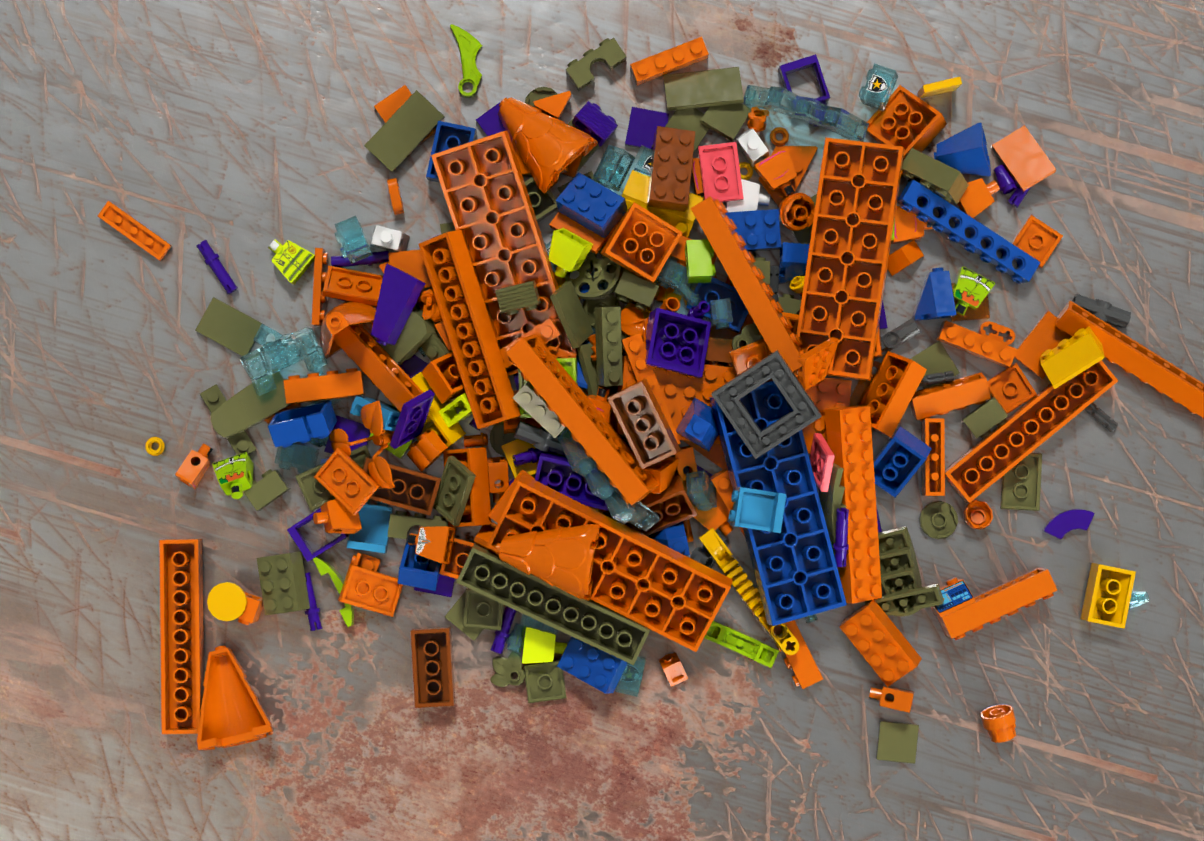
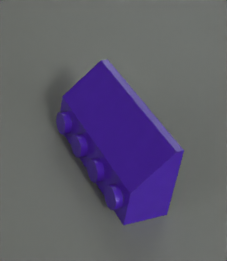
(557, 474)

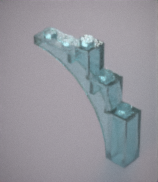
(806, 109)
(599, 485)

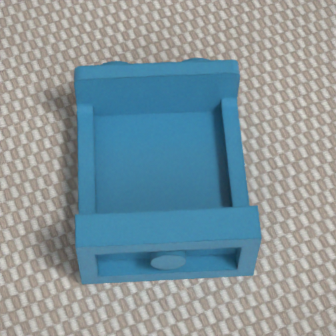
(389, 413)
(757, 509)
(374, 529)

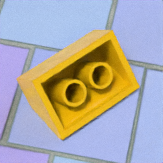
(1072, 357)
(1108, 595)

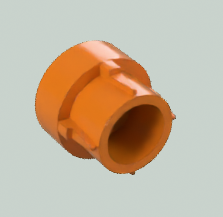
(999, 722)

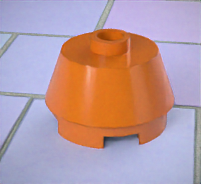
(797, 211)

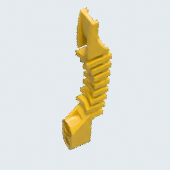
(744, 587)

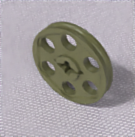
(601, 275)

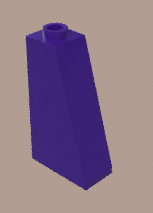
(395, 303)

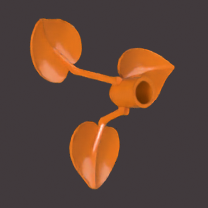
(633, 318)
(372, 419)

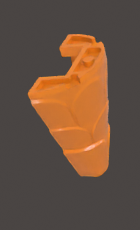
(543, 141)
(339, 318)
(555, 556)
(229, 705)

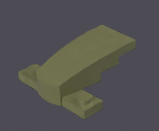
(416, 334)
(243, 411)
(902, 576)

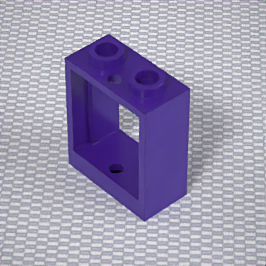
(811, 61)
(302, 543)

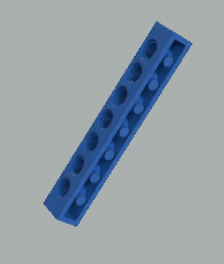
(1026, 264)

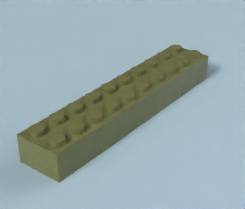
(553, 606)

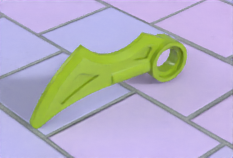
(468, 49)

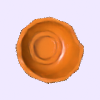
(978, 515)

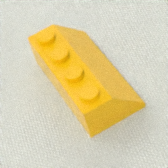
(637, 191)
(434, 420)

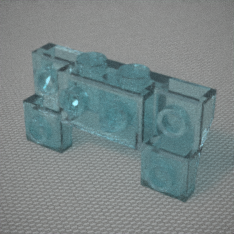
(280, 355)

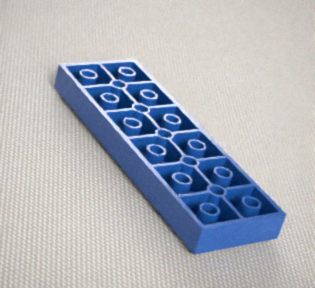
(792, 567)

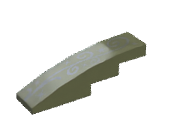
(832, 500)

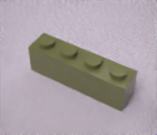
(608, 346)

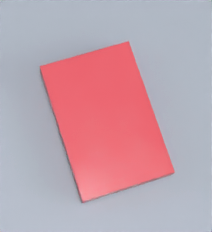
(721, 172)
(821, 461)

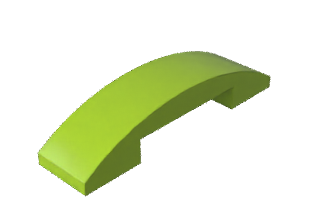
(324, 568)
(742, 644)

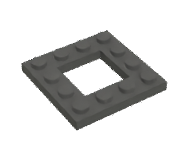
(729, 401)

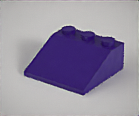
(677, 342)

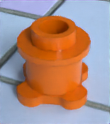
(757, 119)

